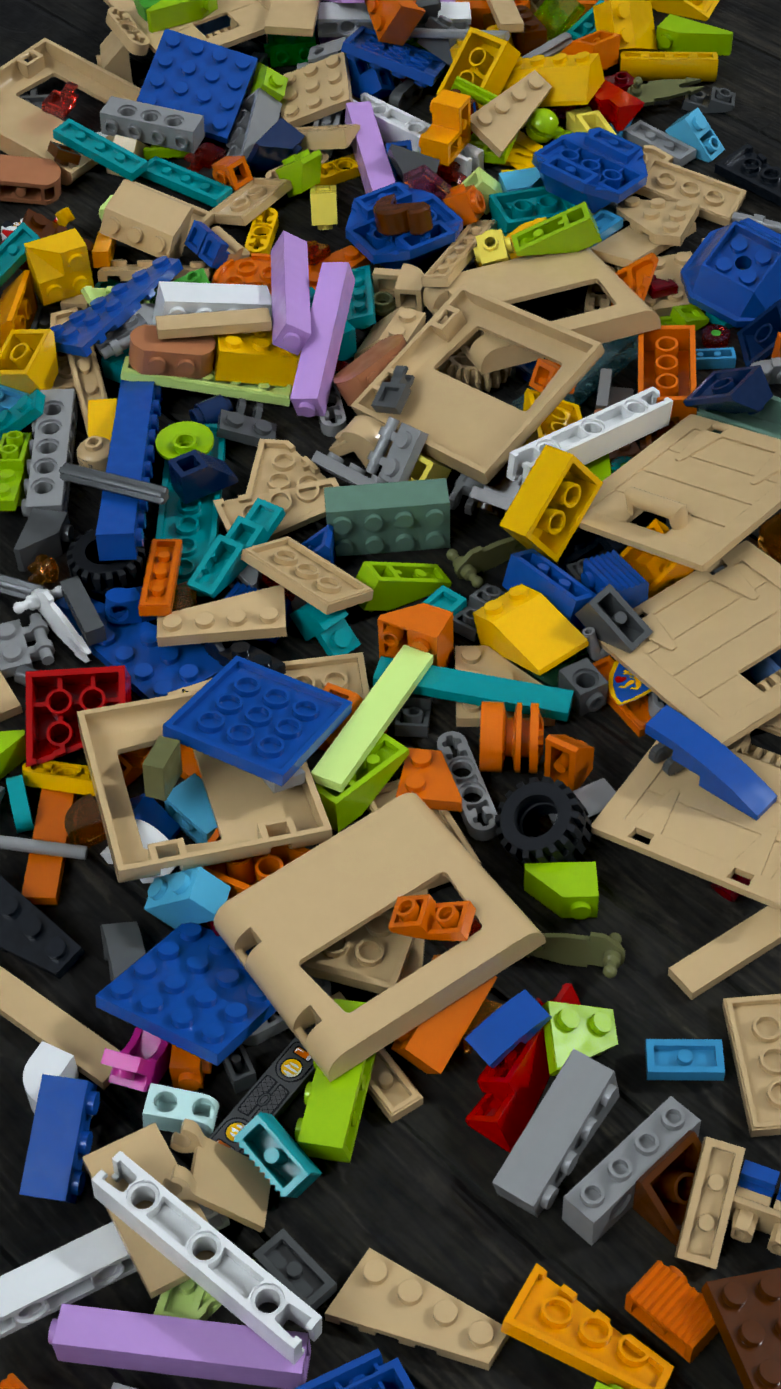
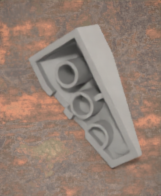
(255, 118)

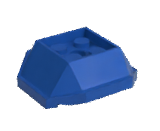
(591, 168)
(404, 248)
(715, 275)

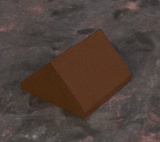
(666, 1186)

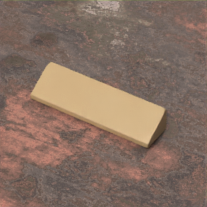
(328, 136)

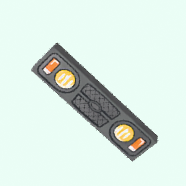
(270, 1094)

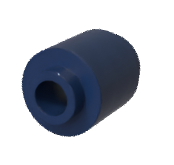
(209, 410)

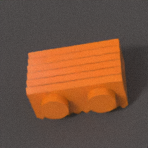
(672, 1310)

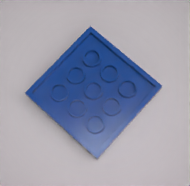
(401, 60)
(199, 80)
(258, 720)
(190, 994)

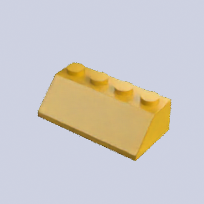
(571, 76)

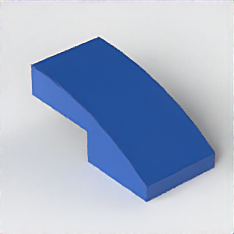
(507, 1027)

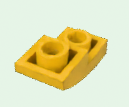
(101, 417)

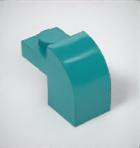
(330, 629)

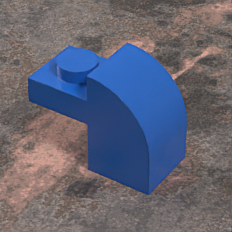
(369, 80)

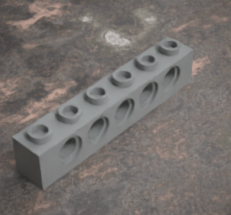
(51, 448)

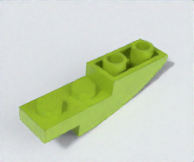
(13, 468)

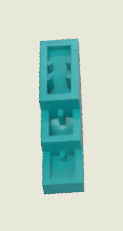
(223, 558)

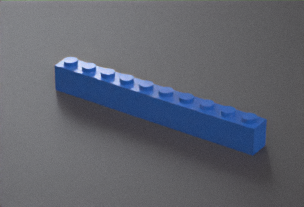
(130, 455)

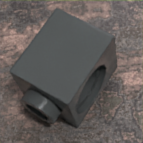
(588, 686)

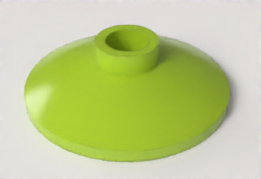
(182, 438)

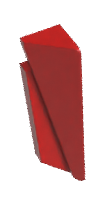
(615, 105)
(514, 1086)

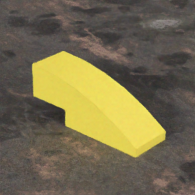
(584, 119)

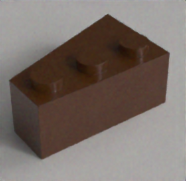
(534, 31)

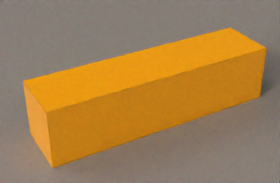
(103, 251)

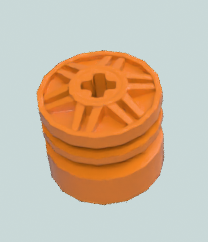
(509, 737)

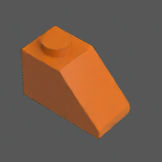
(567, 760)

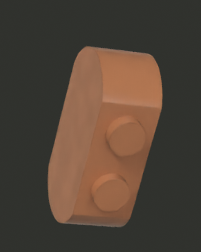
(29, 180)
(170, 357)
(363, 370)

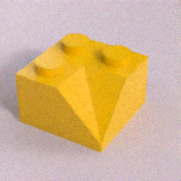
(59, 266)
(29, 360)

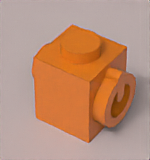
(466, 203)

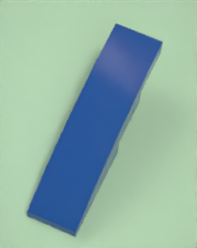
(716, 765)

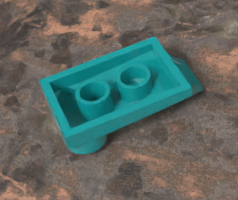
(524, 205)

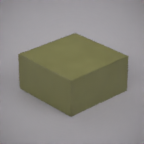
(162, 768)

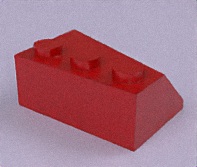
(54, 701)

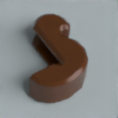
(398, 219)

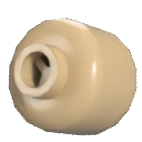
(94, 453)

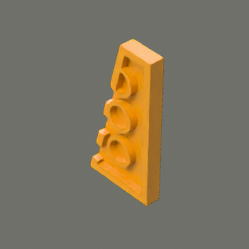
(567, 1330)

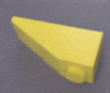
(324, 206)

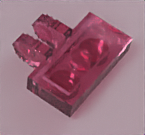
(427, 180)

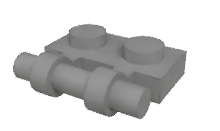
(119, 339)
(402, 455)
(14, 647)

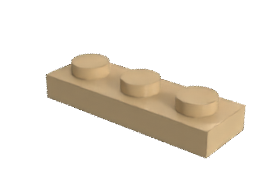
(710, 1203)

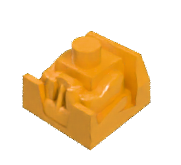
(656, 570)

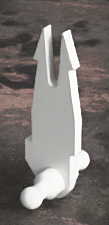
(44, 602)

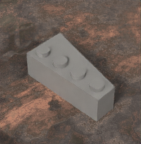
(557, 1133)

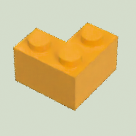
(449, 127)

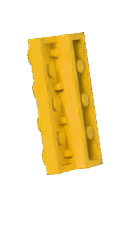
(670, 65)

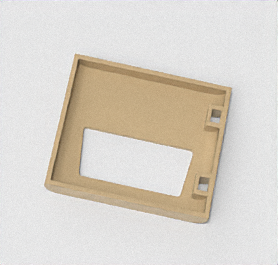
(25, 127)
(542, 276)
(463, 423)
(243, 805)
(342, 889)

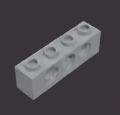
(152, 124)
(610, 1186)

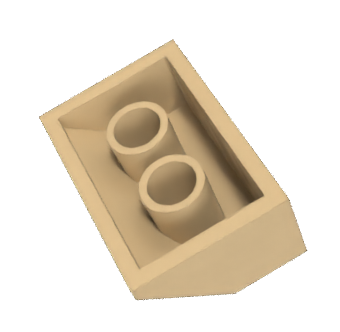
(147, 220)

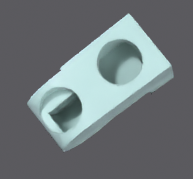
(172, 1105)

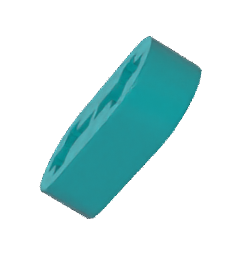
(19, 804)

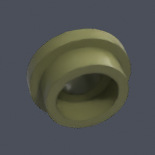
(384, 303)

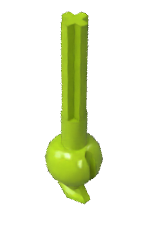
(540, 126)

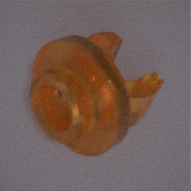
(43, 570)

